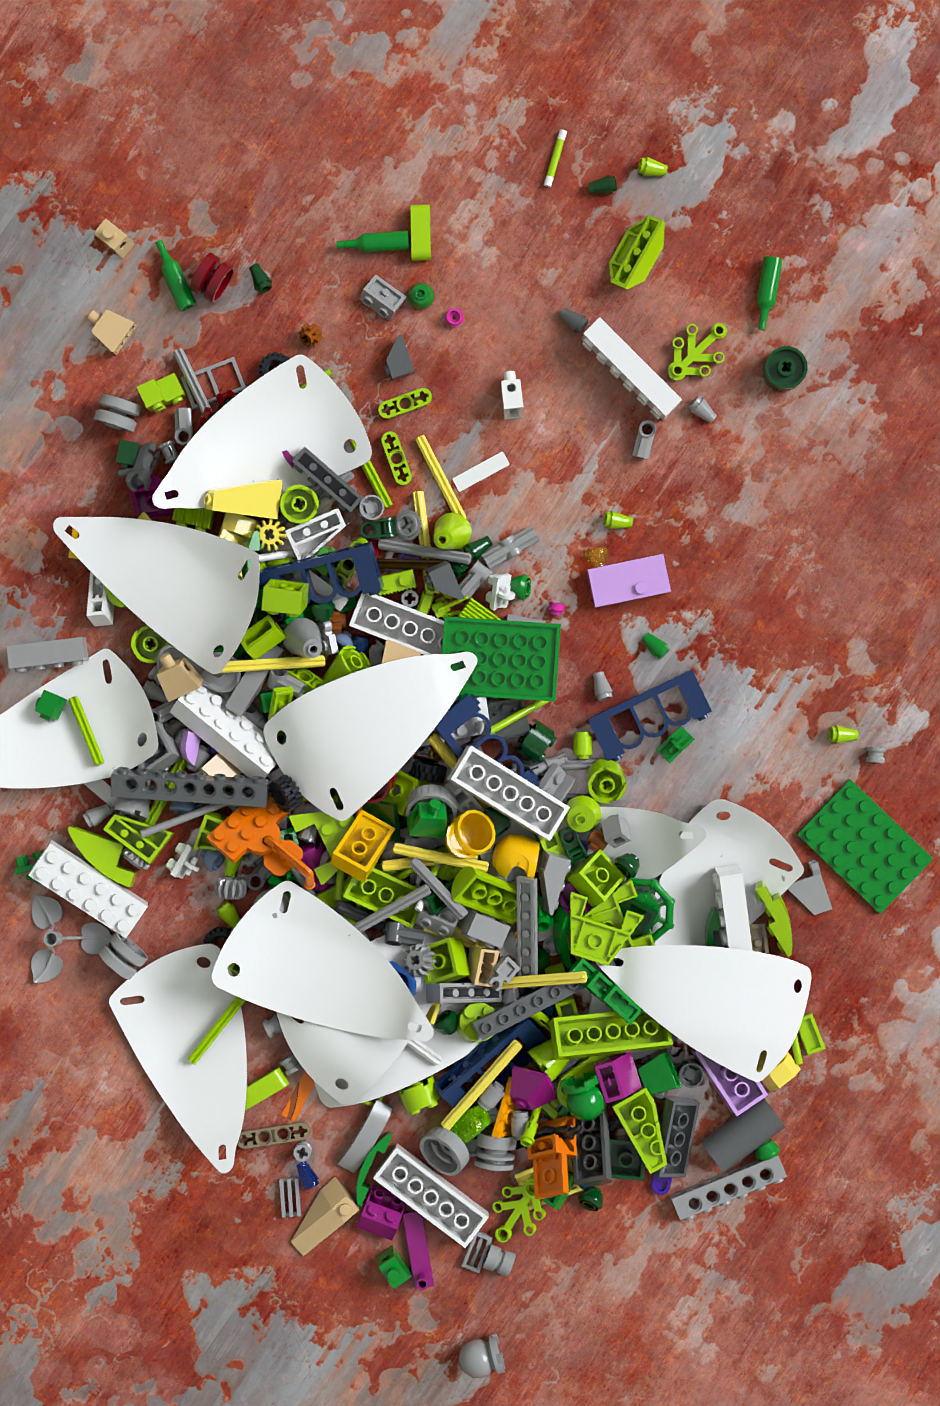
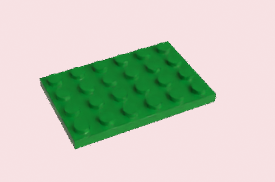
(511, 656)
(864, 846)

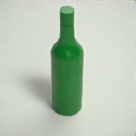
(378, 242)
(175, 280)
(768, 287)

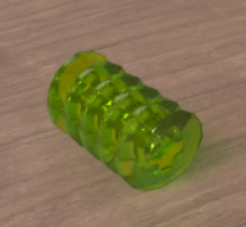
(471, 1123)

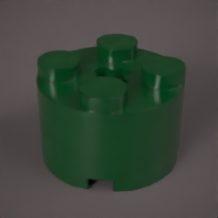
(536, 742)

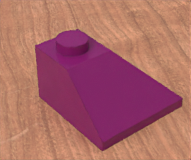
(143, 499)
(531, 1089)

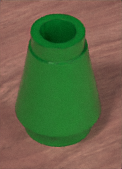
(656, 646)

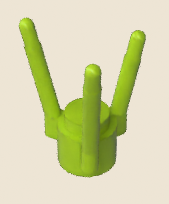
(442, 608)

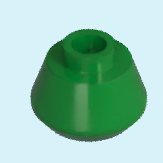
(424, 300)
(521, 586)
(767, 1151)

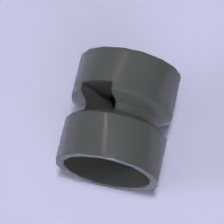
(690, 1073)

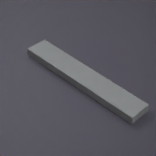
(527, 926)

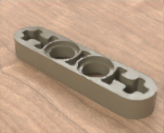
(273, 1136)

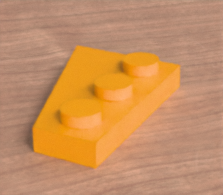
(503, 1122)

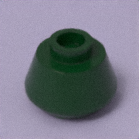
(322, 611)
(628, 864)
(446, 1022)
(591, 1199)

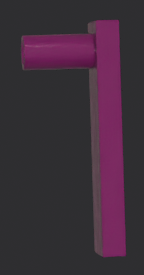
(418, 1250)

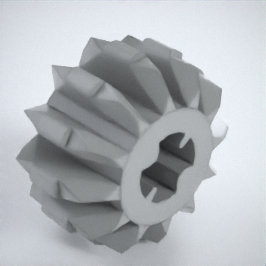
(231, 887)
(417, 953)

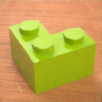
(161, 393)

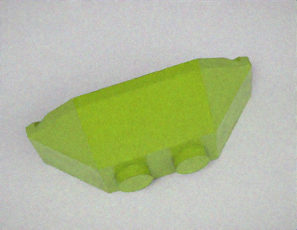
(637, 252)

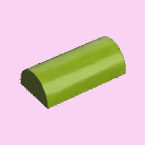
(379, 892)
(485, 894)

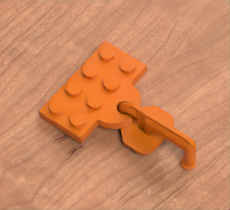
(249, 829)

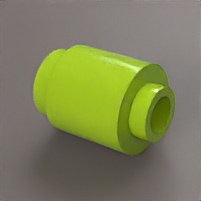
(582, 745)

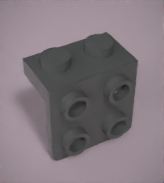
(502, 708)

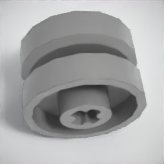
(117, 413)
(123, 956)

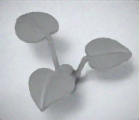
(46, 964)

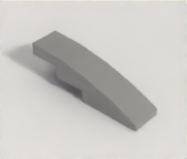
(250, 685)

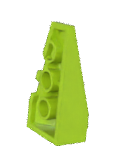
(641, 1123)

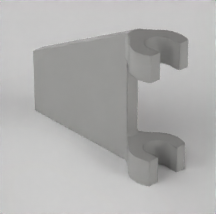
(812, 890)

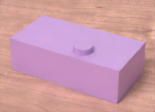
(628, 580)
(735, 1090)

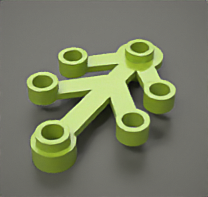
(694, 354)
(520, 1207)

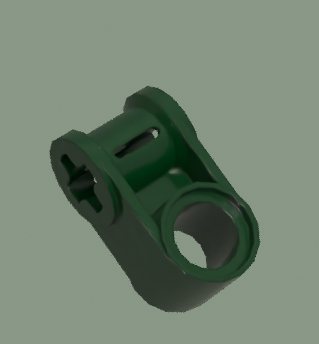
(380, 528)
(573, 848)

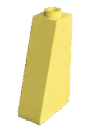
(250, 499)

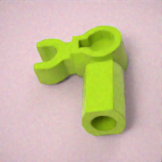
(427, 598)

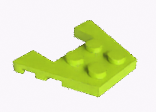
(331, 832)
(611, 914)
(594, 939)

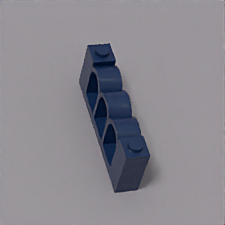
(365, 564)
(691, 692)
(465, 709)
(450, 1084)

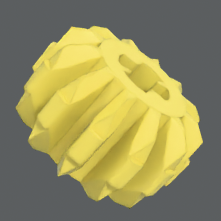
(263, 537)

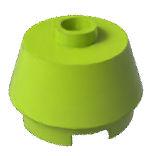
(583, 814)

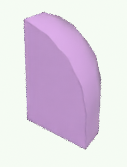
(189, 746)

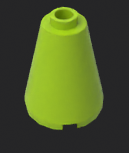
(452, 532)
(346, 663)
(544, 1058)

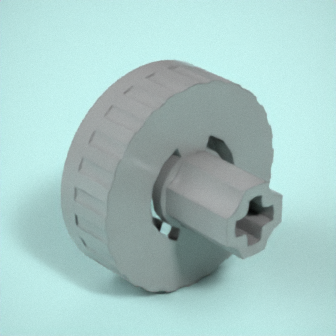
(433, 791)
(444, 1151)

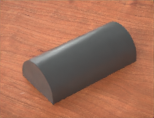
(677, 1134)
(742, 1135)
(593, 1156)

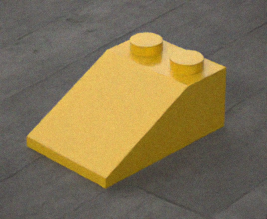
(362, 846)

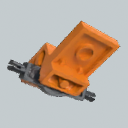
(553, 1145)

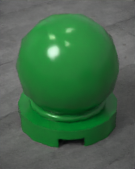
(584, 1098)

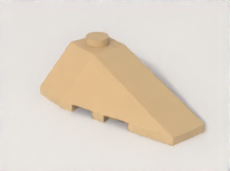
(327, 1213)

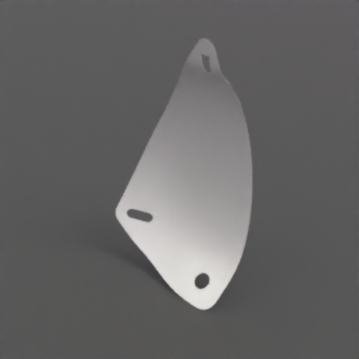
(363, 727)
(739, 840)
(315, 971)

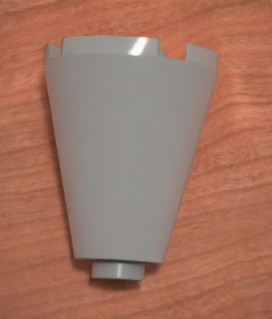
(303, 638)
(132, 807)

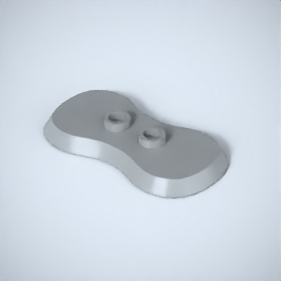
(217, 682)

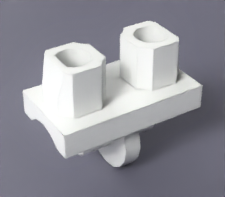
(500, 591)
(186, 862)

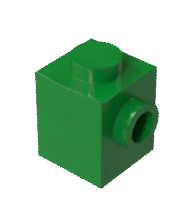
(50, 705)

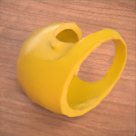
(470, 834)
(515, 851)

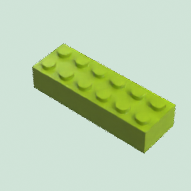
(605, 1035)

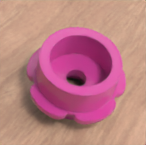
(454, 322)
(556, 608)

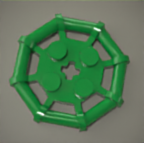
(649, 899)

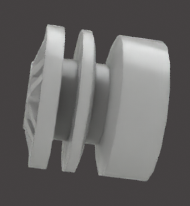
(495, 1154)

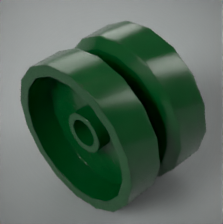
(792, 360)

